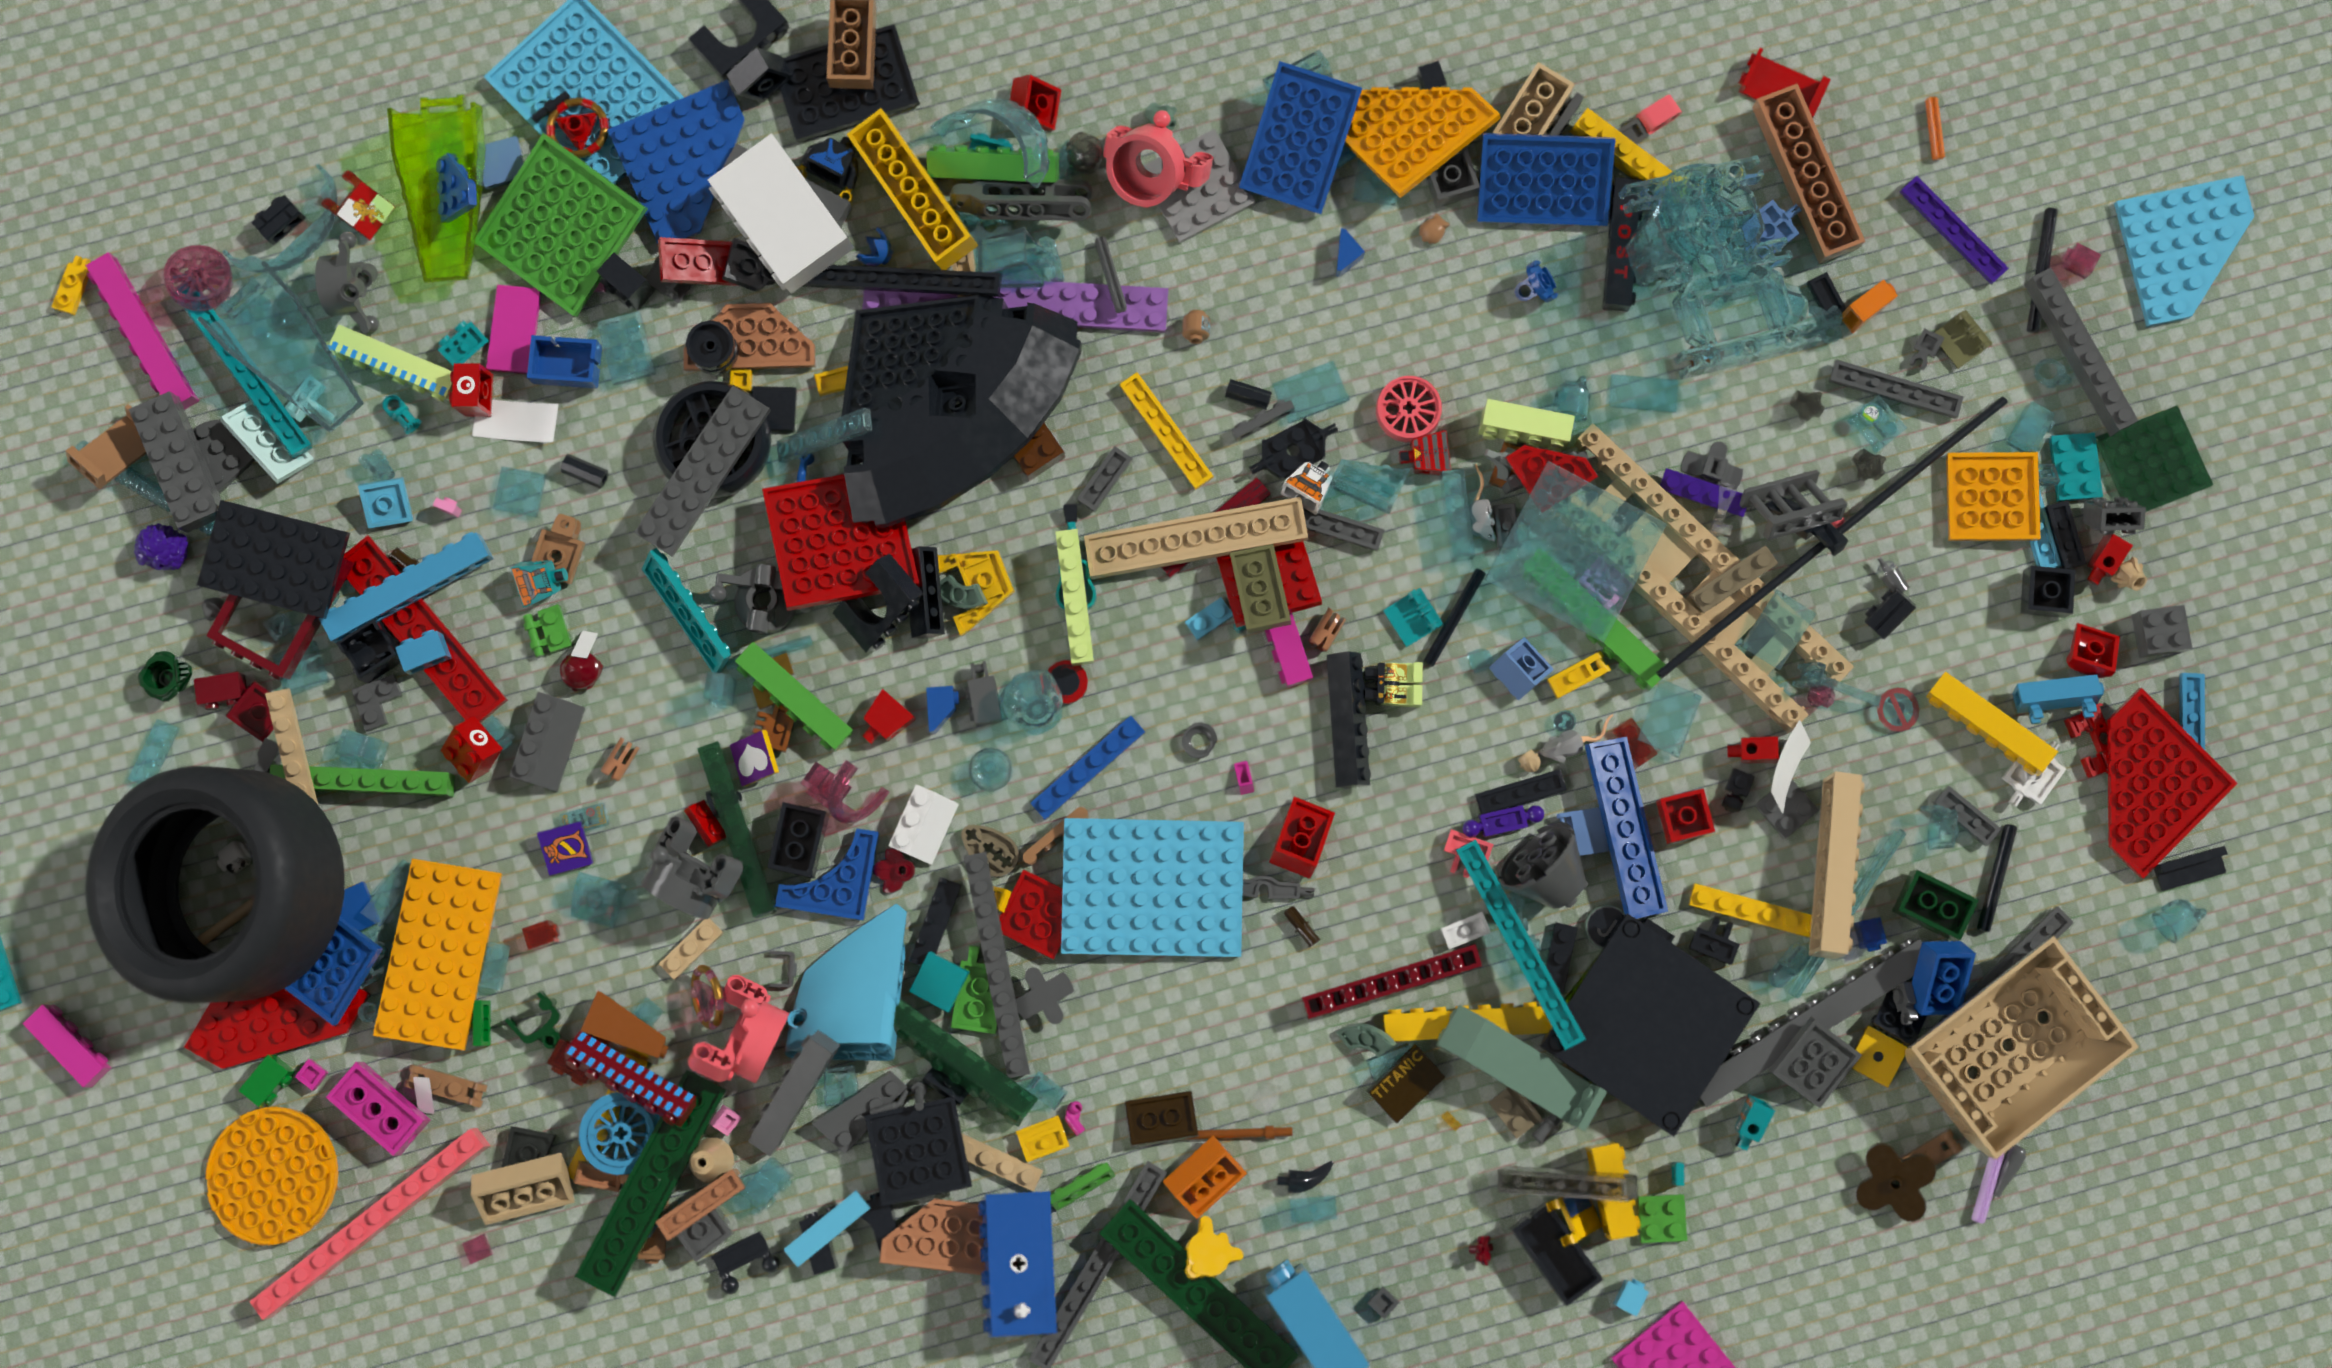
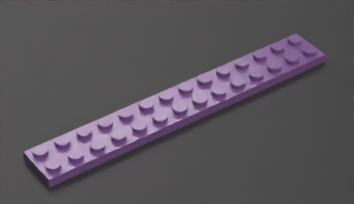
(1083, 302)

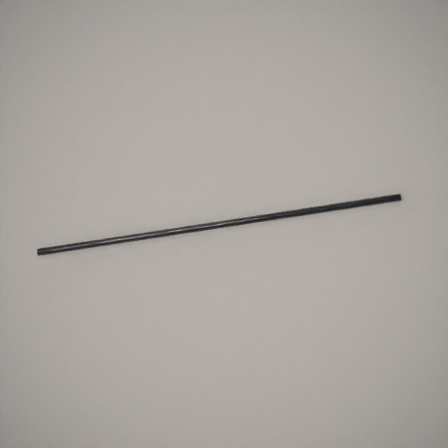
(1819, 547)

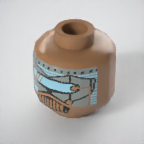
(1196, 326)

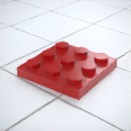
(1034, 914)

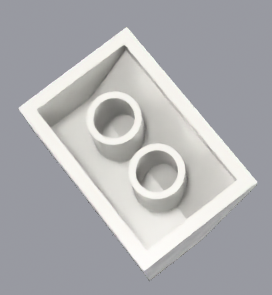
(923, 824)

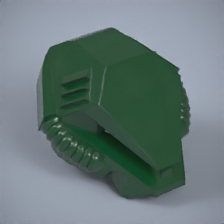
(164, 676)

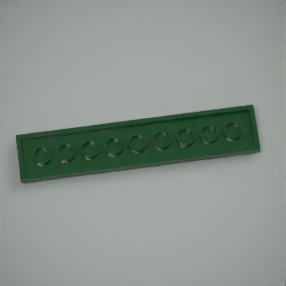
(648, 1190)
(1202, 1299)

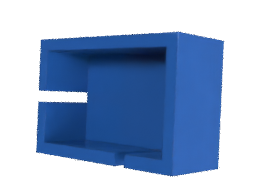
(567, 365)

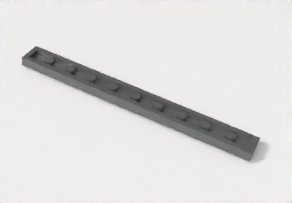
(997, 964)
(1093, 1274)

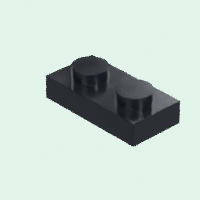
(941, 1083)

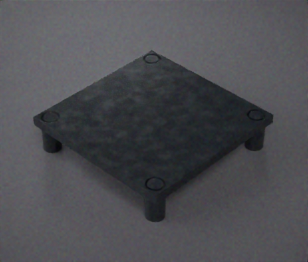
(1652, 1024)

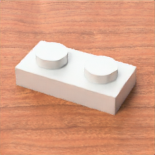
(1465, 930)

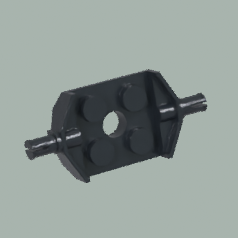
(1304, 435)

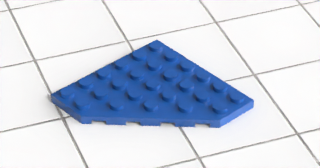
(674, 155)

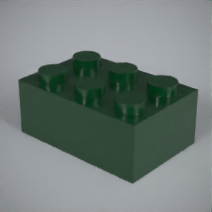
(1935, 905)

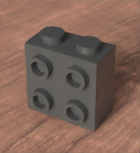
(2114, 515)

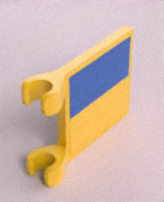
(1579, 1216)

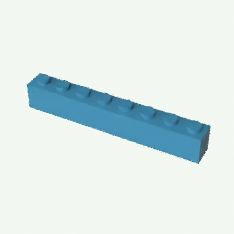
(407, 587)

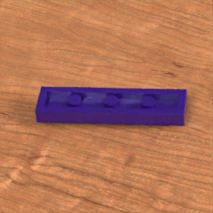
(1699, 491)

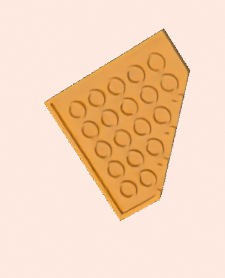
(1415, 130)

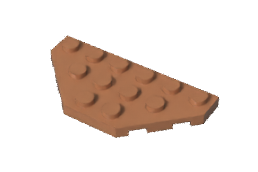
(763, 339)
(938, 1238)

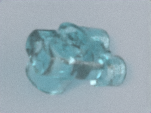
(378, 465)

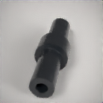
(550, 106)

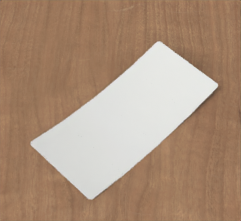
(518, 422)
(1789, 759)

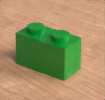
(267, 1081)

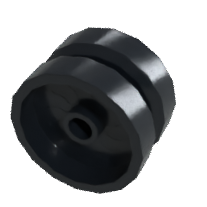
(699, 345)

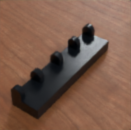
(936, 920)

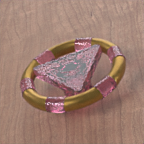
(706, 996)

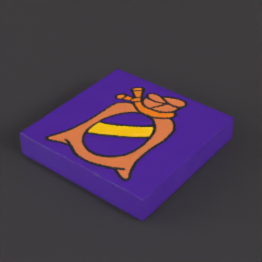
(565, 847)

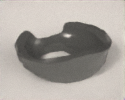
(1191, 731)

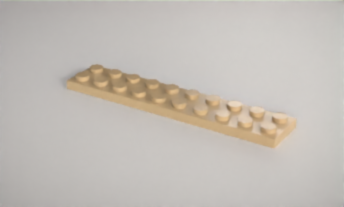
(1195, 538)

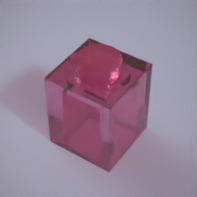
(2080, 260)

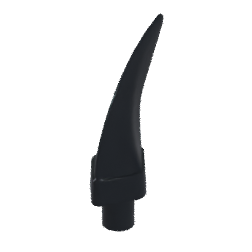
(1304, 1180)

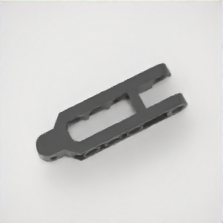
(1056, 200)

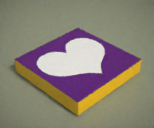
(754, 758)

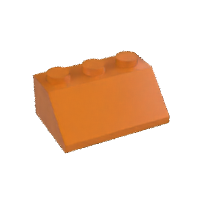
(1204, 1177)

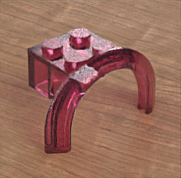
(832, 789)

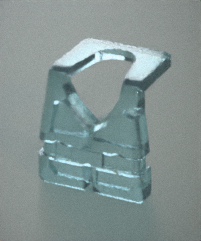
(837, 1090)

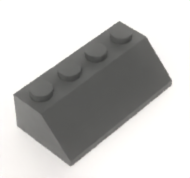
(547, 741)

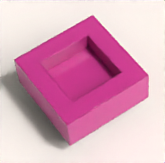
(311, 1074)

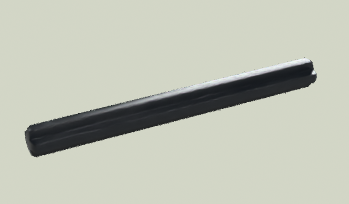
(2043, 262)

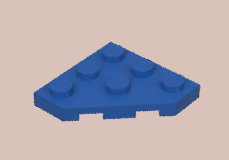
(455, 188)

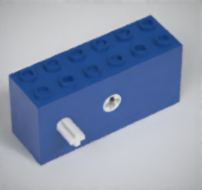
(1023, 1297)

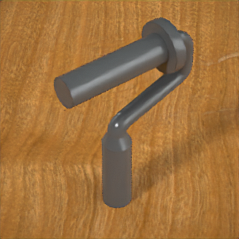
(918, 1089)

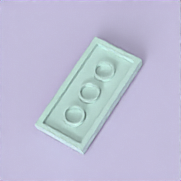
(262, 444)

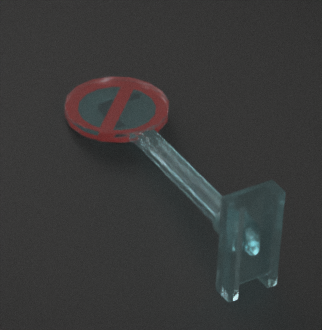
(1896, 707)

